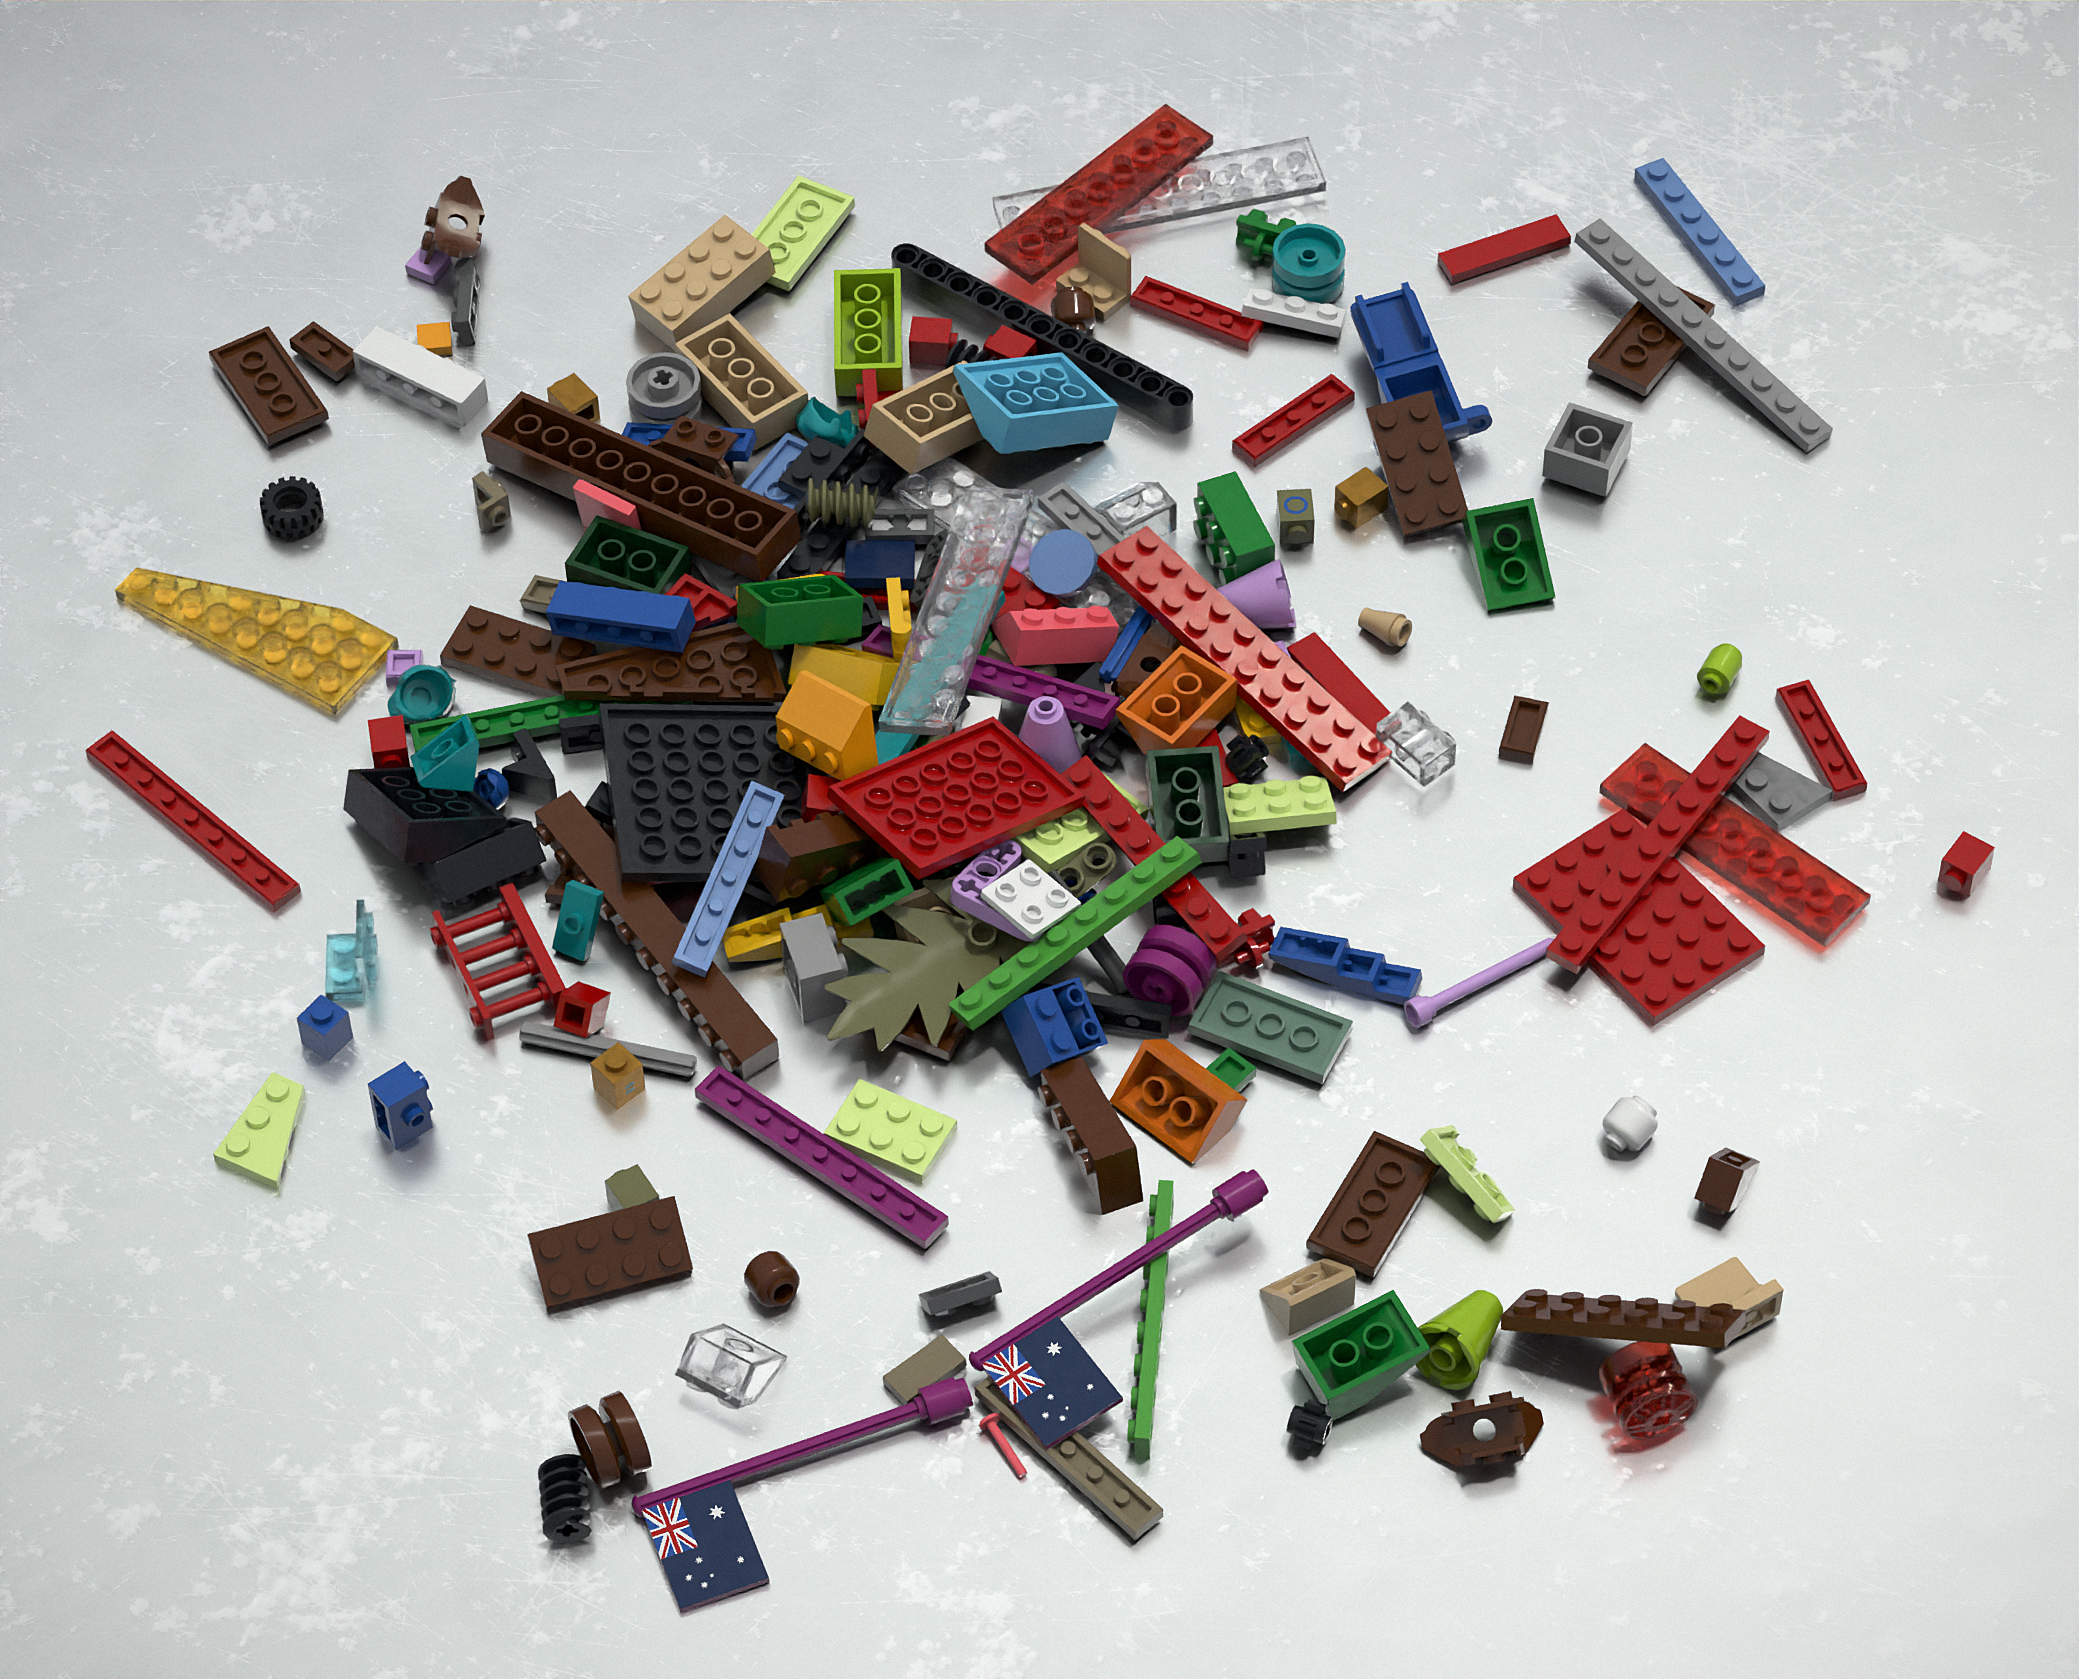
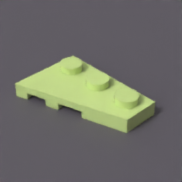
(263, 1132)
(1461, 1164)

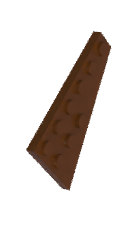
(713, 667)

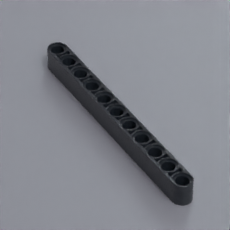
(991, 308)

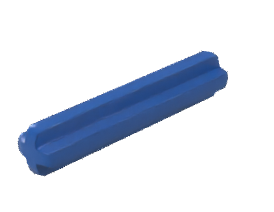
(1125, 645)

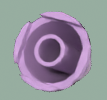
(1263, 597)
(1050, 733)

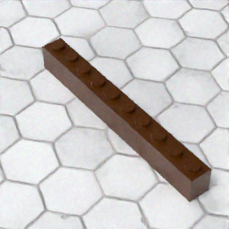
(655, 934)

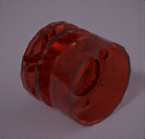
(1647, 1389)

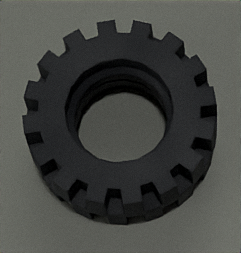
(289, 493)

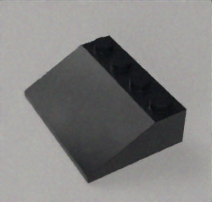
(416, 820)

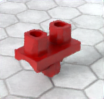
(1260, 938)

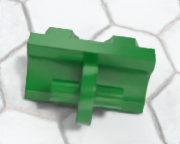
(1258, 234)

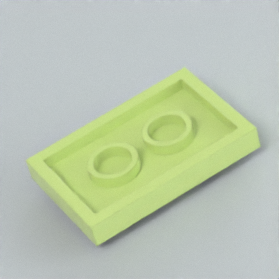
(1279, 805)
(891, 1130)

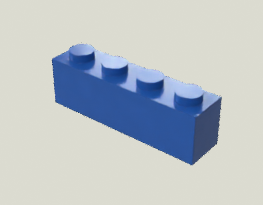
(621, 616)

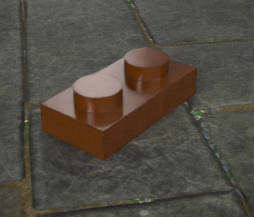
(323, 350)

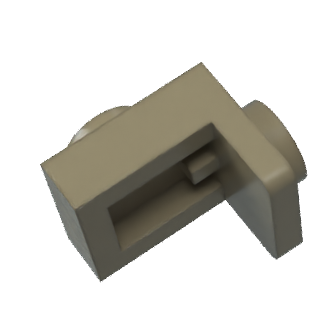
(493, 501)

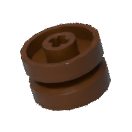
(609, 1440)

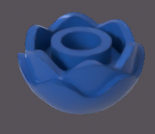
(492, 787)

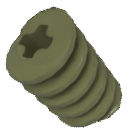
(841, 503)

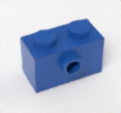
(401, 1104)

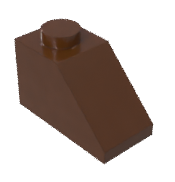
(1725, 1180)

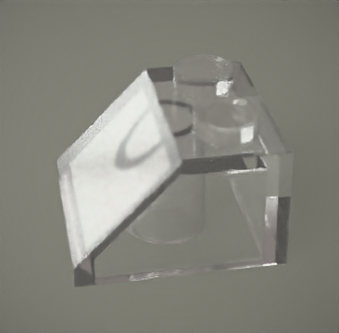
(1140, 507)
(728, 1365)

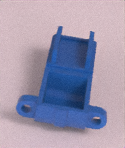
(1409, 360)

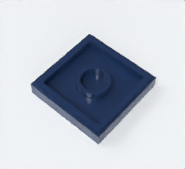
(873, 561)

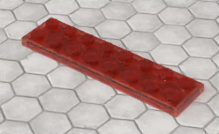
(1098, 193)
(1743, 850)

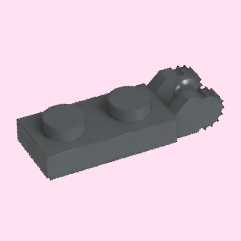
(466, 301)

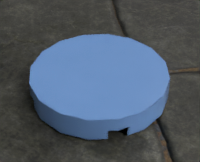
(1063, 563)

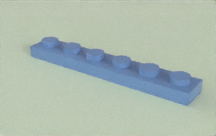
(1699, 231)
(727, 879)

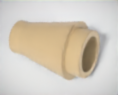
(1387, 626)

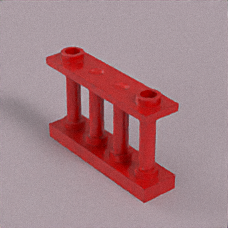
(521, 936)

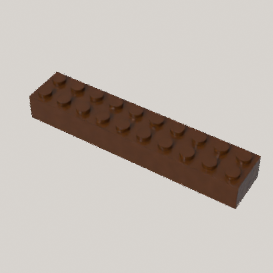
(670, 495)

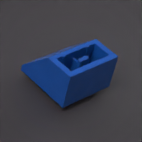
(1054, 1025)

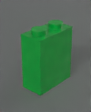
(866, 891)

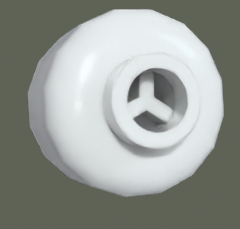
(1630, 1123)

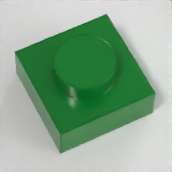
(1232, 1069)

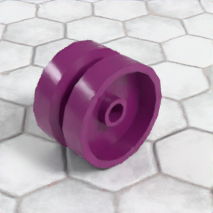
(1170, 968)

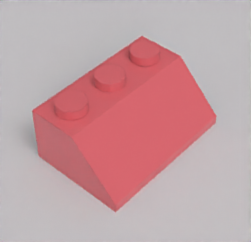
(1057, 635)

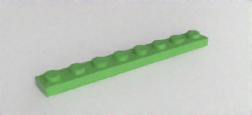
(1074, 933)
(1150, 1332)

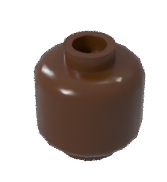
(1074, 308)
(772, 1279)

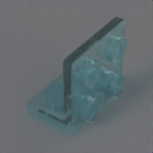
(350, 960)

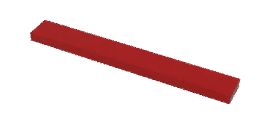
(193, 821)

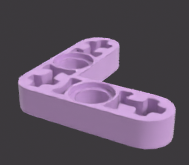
(969, 884)

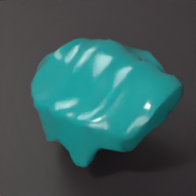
(822, 421)
(422, 694)

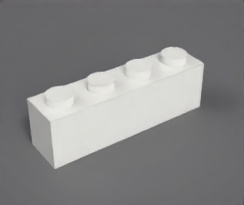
(420, 375)

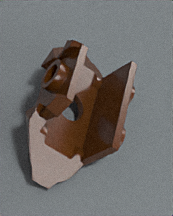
(458, 201)
(702, 443)
(1154, 645)
(1453, 1438)

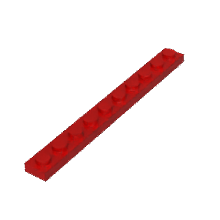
(1657, 844)

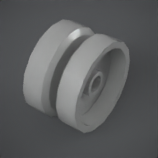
(664, 389)

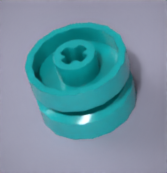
(1309, 263)

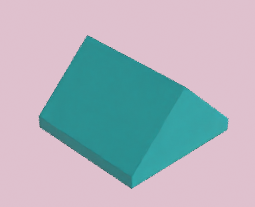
(449, 758)

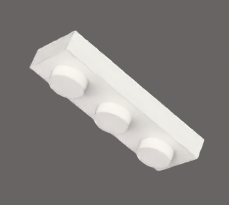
(1293, 312)

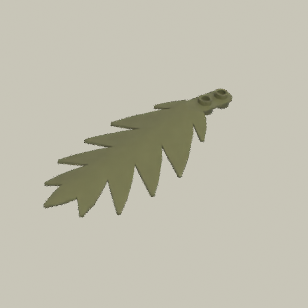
(930, 973)

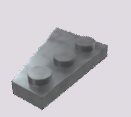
(1778, 792)

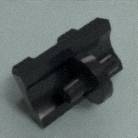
(1102, 745)

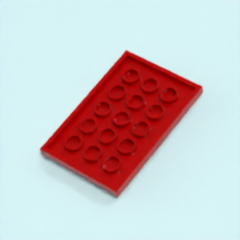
(955, 797)
(1668, 943)

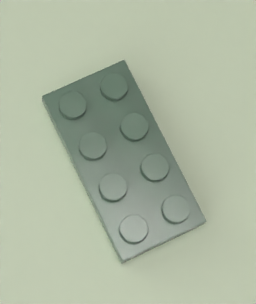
(1270, 1027)

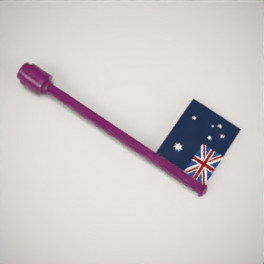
(1046, 1368)
(701, 1523)

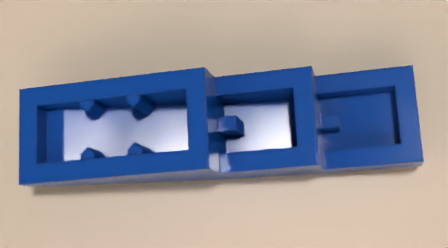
(1352, 969)

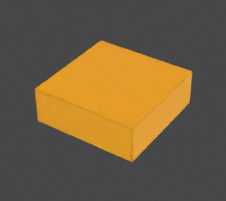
(435, 337)

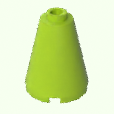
(1460, 1339)

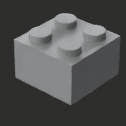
(1587, 449)
(810, 964)

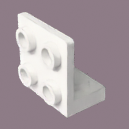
(1030, 899)

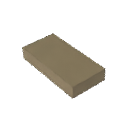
(927, 1366)

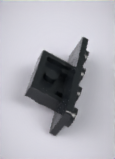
(821, 462)

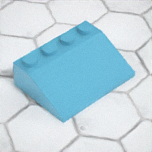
(1035, 402)

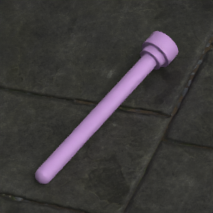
(1422, 1009)

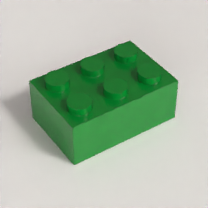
(1231, 527)
(799, 611)

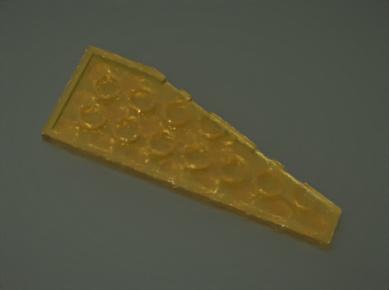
(292, 642)

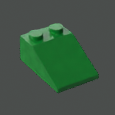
(1508, 554)
(1359, 1353)

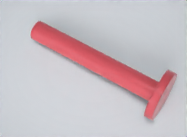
(990, 1422)

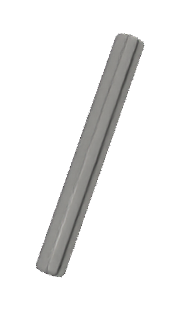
(596, 1045)

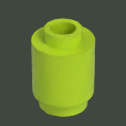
(1720, 669)

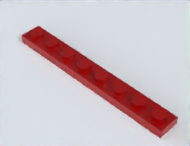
(1140, 841)

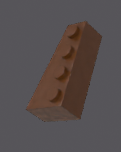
(812, 853)
(1093, 1134)

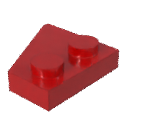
(707, 603)

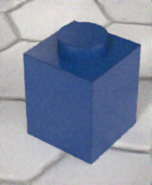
(324, 1027)

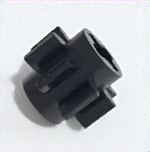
(1247, 755)
(1309, 1424)

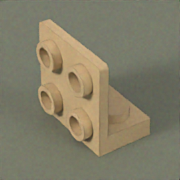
(1101, 271)
(1735, 1286)

